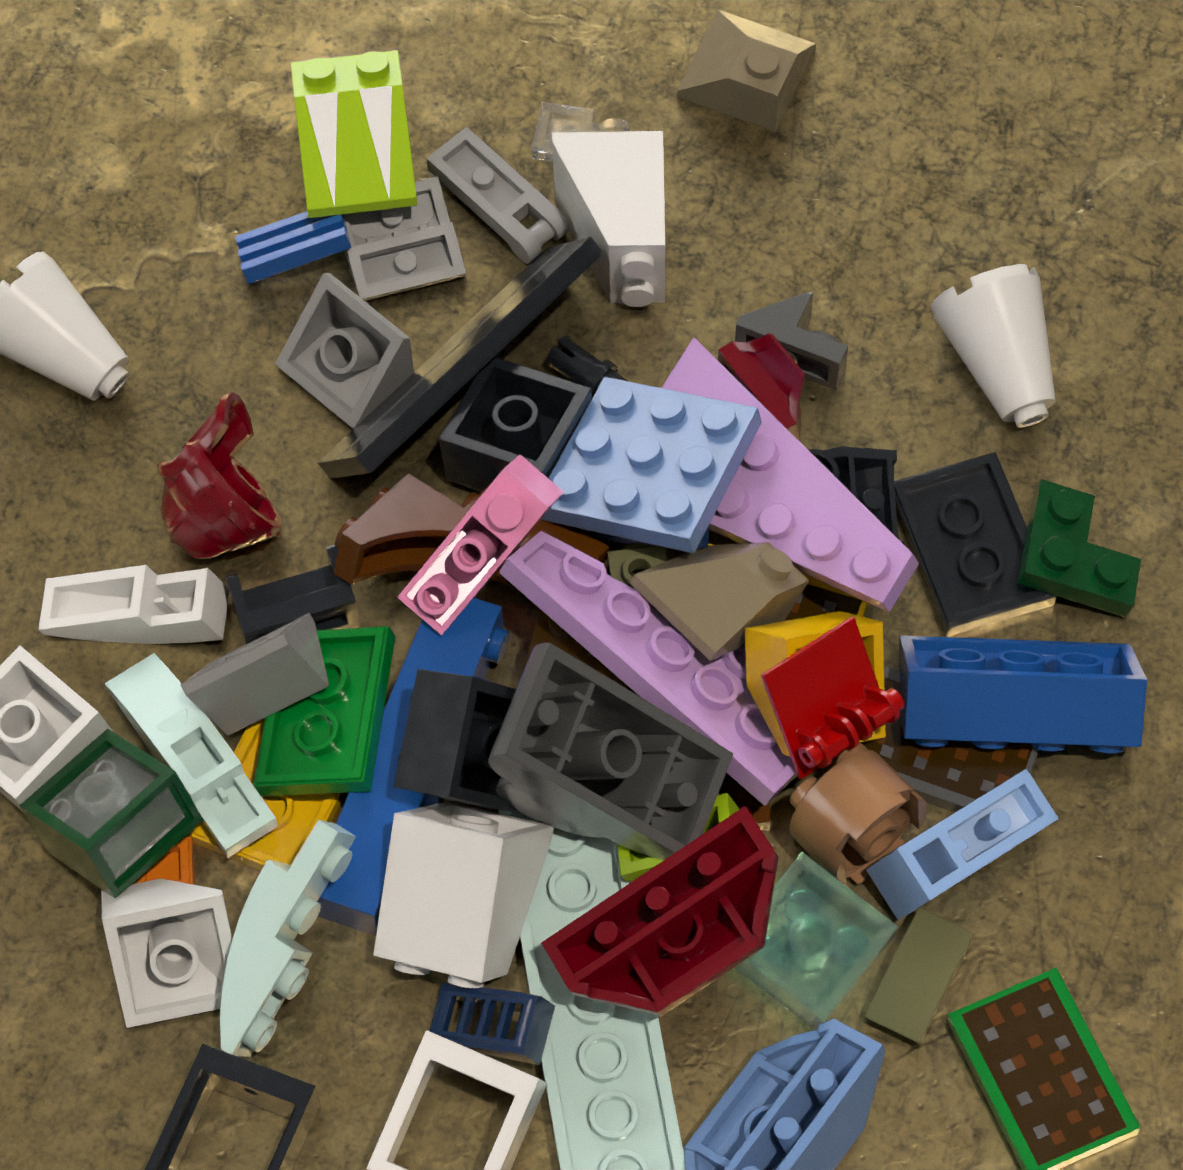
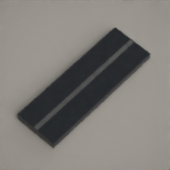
(460, 359)

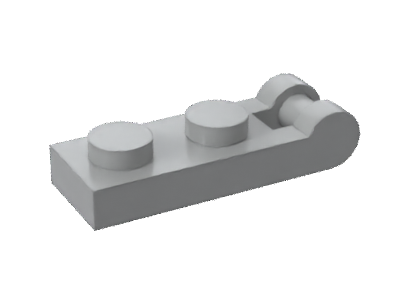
(497, 194)

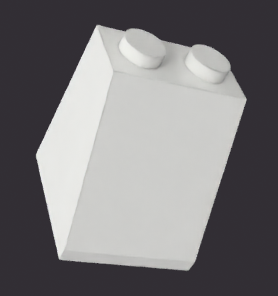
(615, 193)
(458, 891)

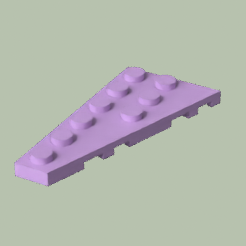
(795, 501)
(653, 657)

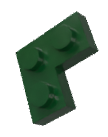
(1064, 563)

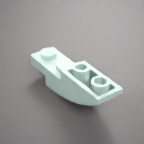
(194, 748)
(263, 957)

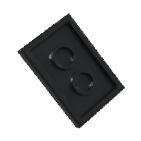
(968, 543)

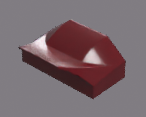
(769, 376)

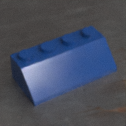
(1021, 693)

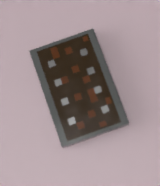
(950, 773)

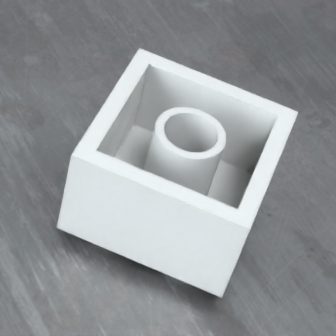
(39, 725)

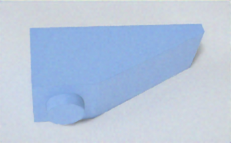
(961, 844)

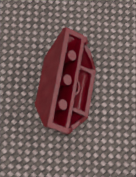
(674, 923)

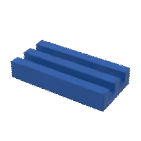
(290, 244)

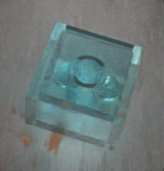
(816, 943)

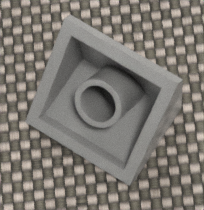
(346, 352)
(260, 676)

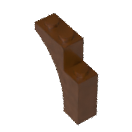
(410, 525)

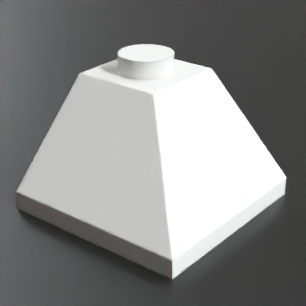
(167, 949)

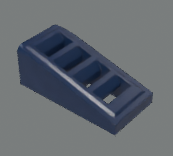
(530, 1031)

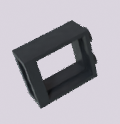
(245, 1082)

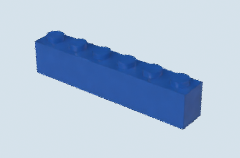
(463, 649)

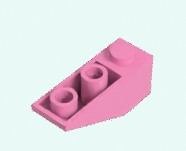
(480, 543)

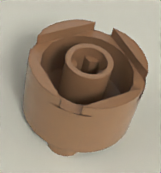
(854, 814)

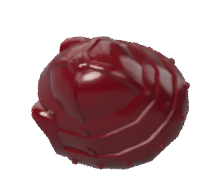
(210, 496)

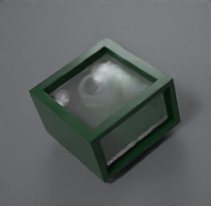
(111, 812)

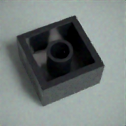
(510, 415)
(451, 738)

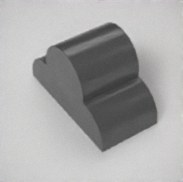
(603, 759)

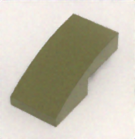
(919, 975)

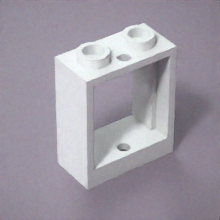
(437, 1049)

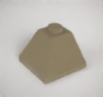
(746, 70)
(722, 592)

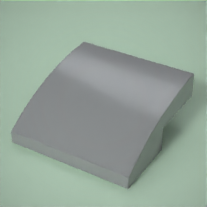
(404, 245)

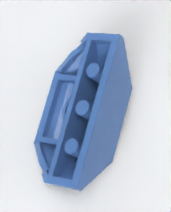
(792, 1104)

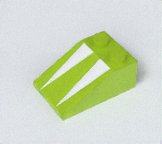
(353, 134)

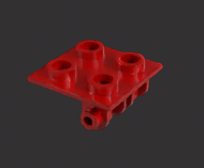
(828, 698)

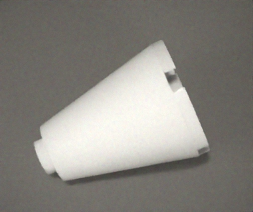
(56, 331)
(1003, 340)

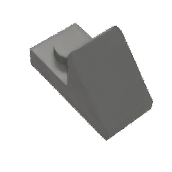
(815, 352)

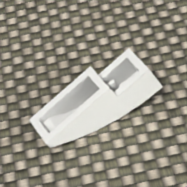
(136, 606)

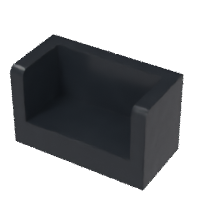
(283, 601)

